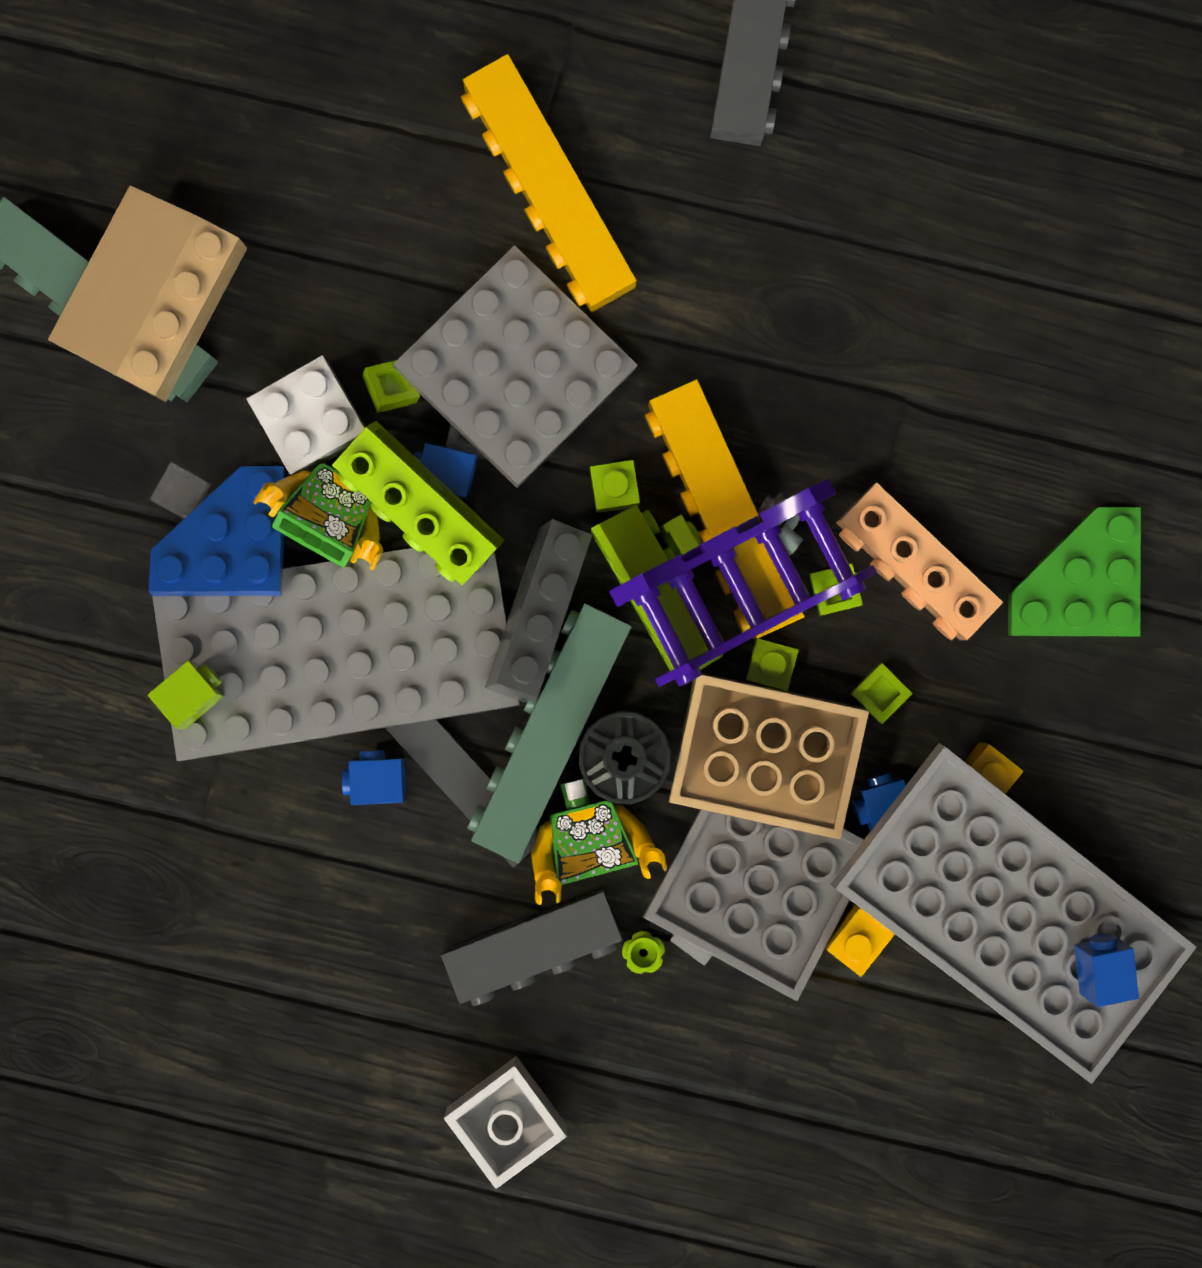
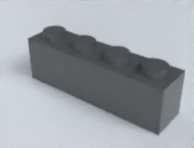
(750, 71)
(538, 611)
(532, 946)

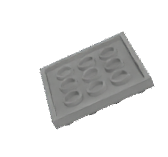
(515, 366)
(755, 896)

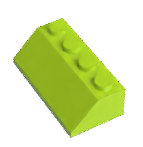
(631, 550)

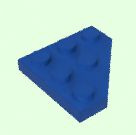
(223, 543)

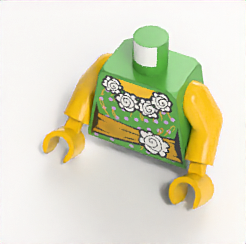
(324, 515)
(588, 841)

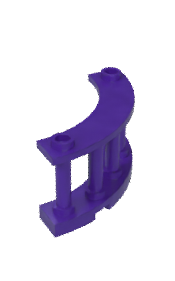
(721, 552)

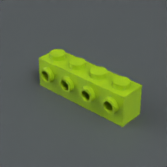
(417, 503)

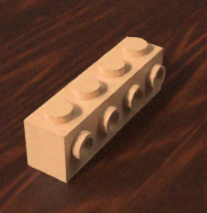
(919, 563)

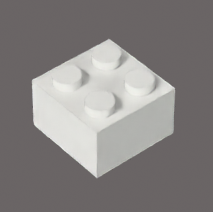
(307, 416)
(506, 1122)

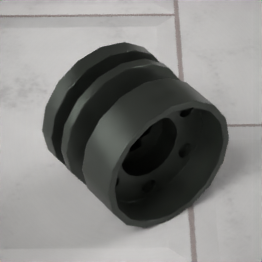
(638, 779)

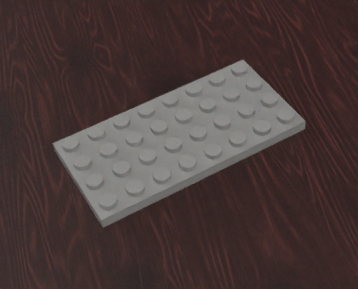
(337, 652)
(1003, 905)

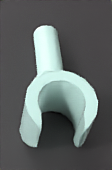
(788, 536)

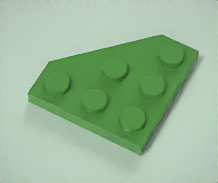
(1085, 581)

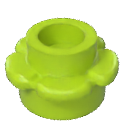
(651, 961)

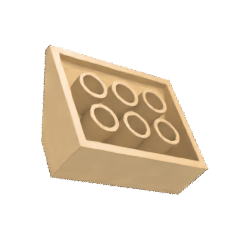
(148, 292)
(768, 755)

